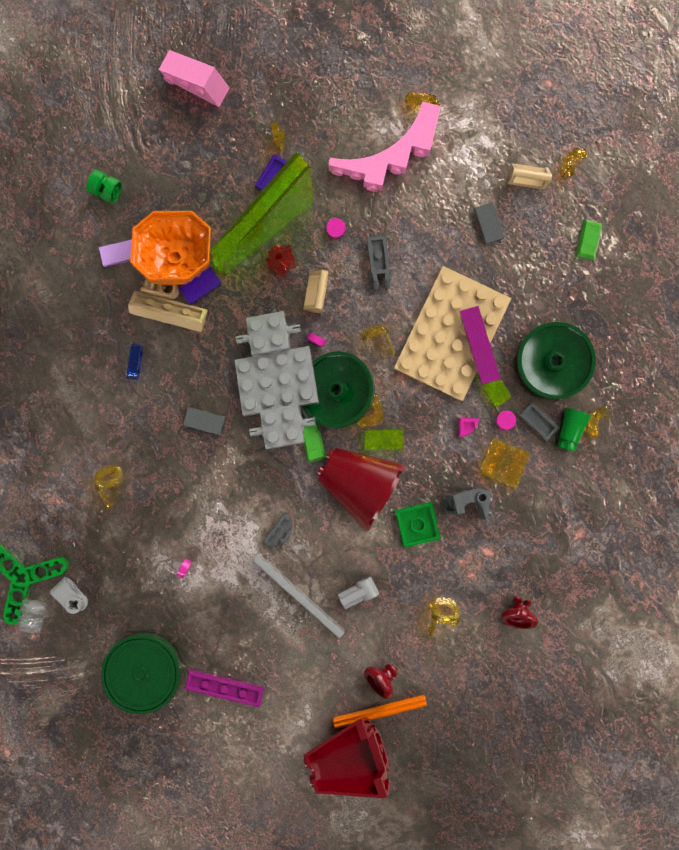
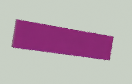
(479, 345)
(224, 688)

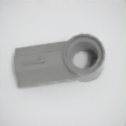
(363, 590)

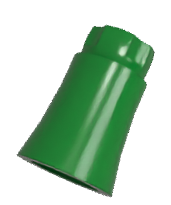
(572, 428)

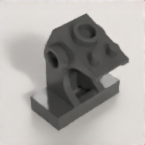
(480, 498)

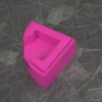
(467, 426)

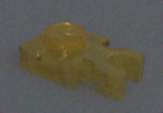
(278, 135)

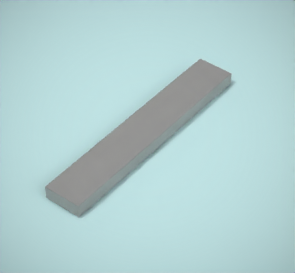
(298, 595)

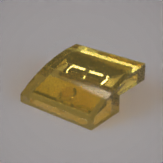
(505, 463)

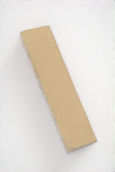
(167, 311)

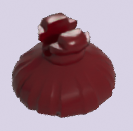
(519, 615)
(381, 679)

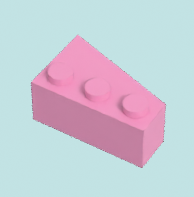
(194, 77)

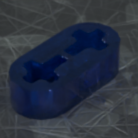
(135, 361)

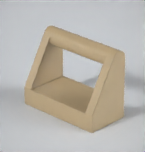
(529, 176)
(316, 291)

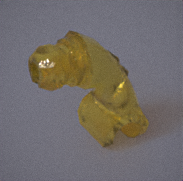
(415, 99)
(574, 155)
(592, 425)

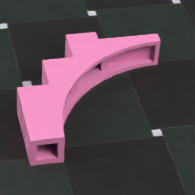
(395, 158)

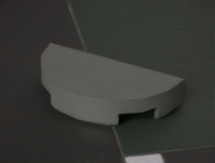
(280, 532)

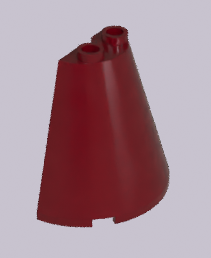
(359, 483)
(350, 763)

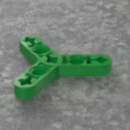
(30, 577)

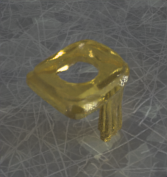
(377, 330)
(377, 417)
(115, 481)
(438, 617)

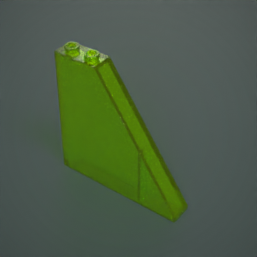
(270, 212)

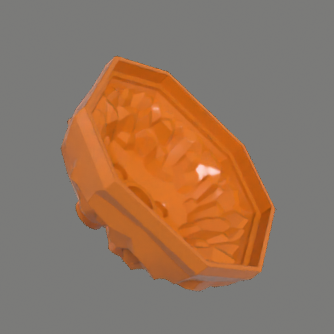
(171, 247)

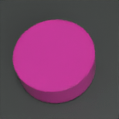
(335, 228)
(316, 339)
(505, 420)
(183, 568)

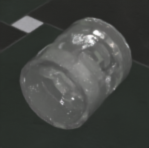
(31, 617)

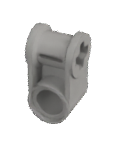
(67, 593)

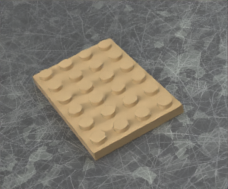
(438, 345)

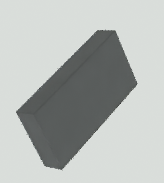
(489, 223)
(204, 421)
(539, 421)

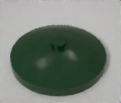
(556, 360)
(343, 390)

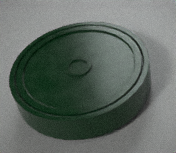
(141, 673)

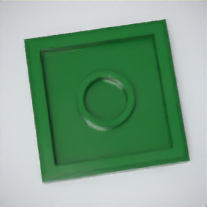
(417, 524)

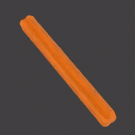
(380, 711)

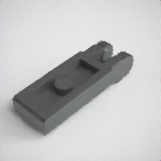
(379, 260)

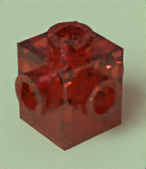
(284, 253)

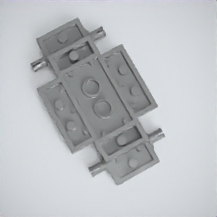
(276, 380)

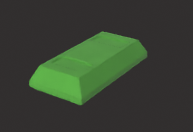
(588, 239)
(313, 443)

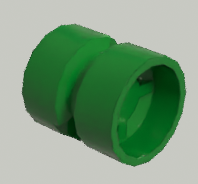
(100, 185)

